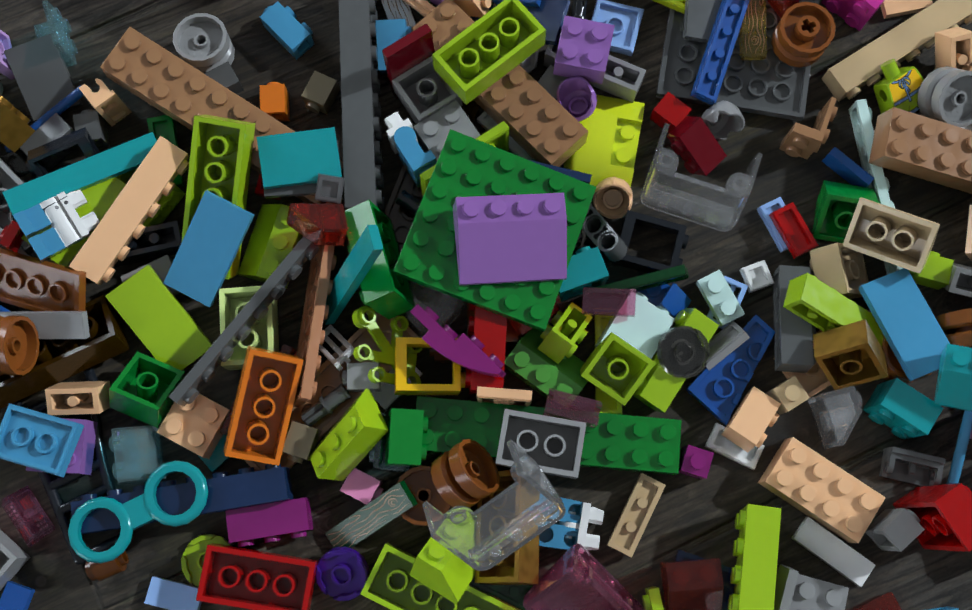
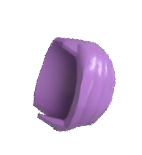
(577, 97)

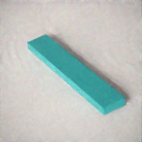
(81, 174)
(353, 271)

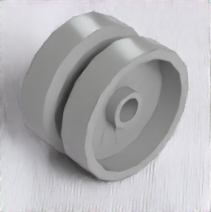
(203, 42)
(947, 96)

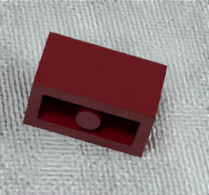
(696, 146)

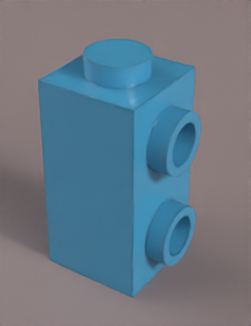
(287, 30)

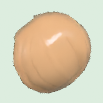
(613, 198)

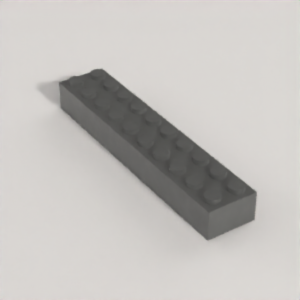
(360, 103)

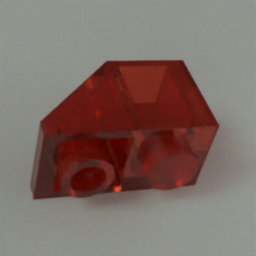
(319, 222)

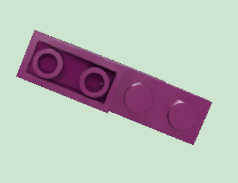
(463, 351)

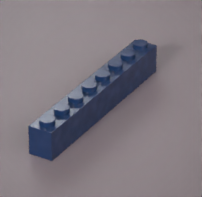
(224, 493)

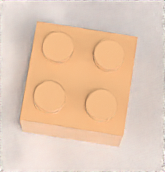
(195, 425)

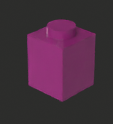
(695, 462)

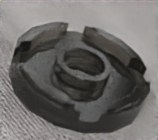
(683, 351)

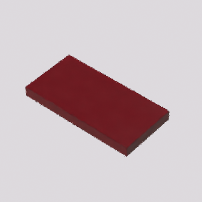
(408, 52)

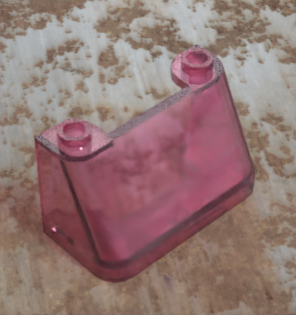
(579, 584)

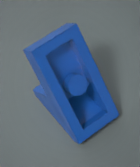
(668, 297)

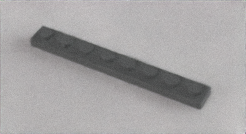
(241, 325)

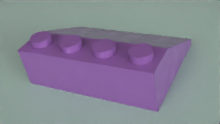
(510, 238)

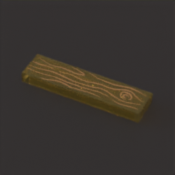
(753, 32)

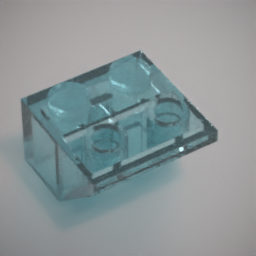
(136, 453)

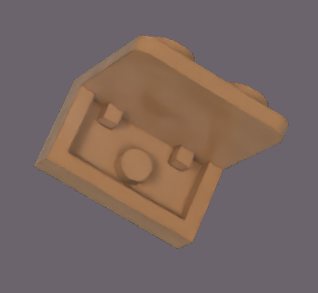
(804, 140)

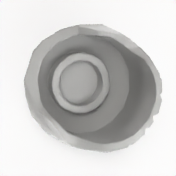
(723, 118)

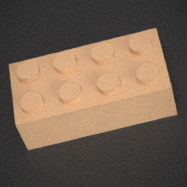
(821, 490)

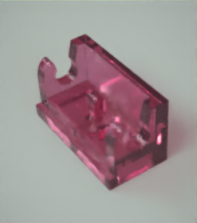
(572, 407)

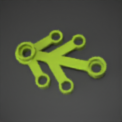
(387, 355)

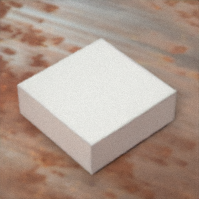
(756, 276)

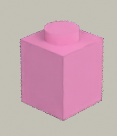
(362, 486)

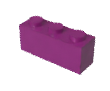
(269, 521)

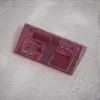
(27, 516)

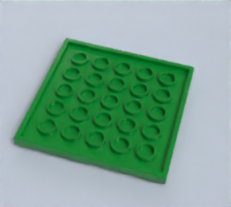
(479, 169)

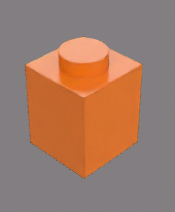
(275, 100)

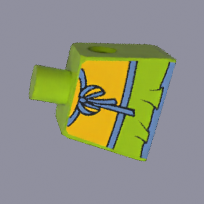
(898, 87)

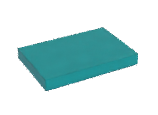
(298, 157)

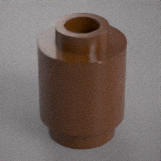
(102, 571)

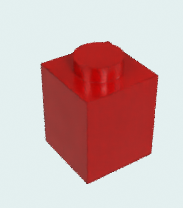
(670, 111)

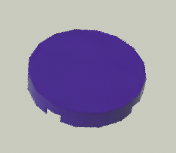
(342, 573)

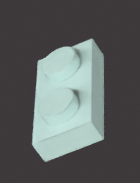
(720, 298)

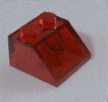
(693, 584)

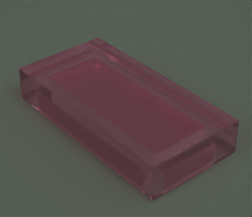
(609, 302)

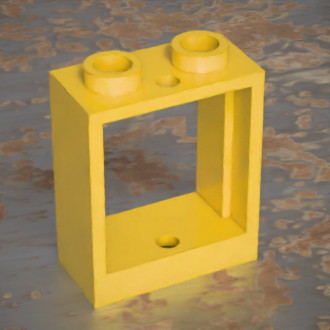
(401, 385)

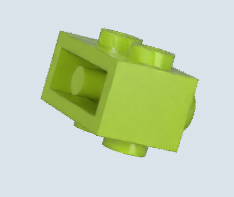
(567, 329)

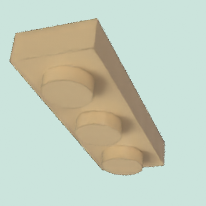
(636, 515)

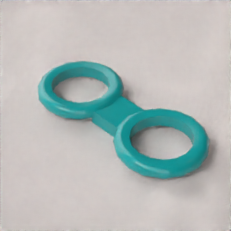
(137, 512)

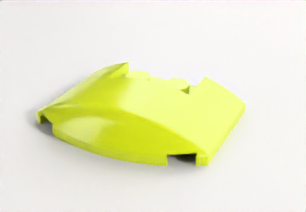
(610, 140)

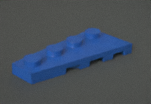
(724, 384)

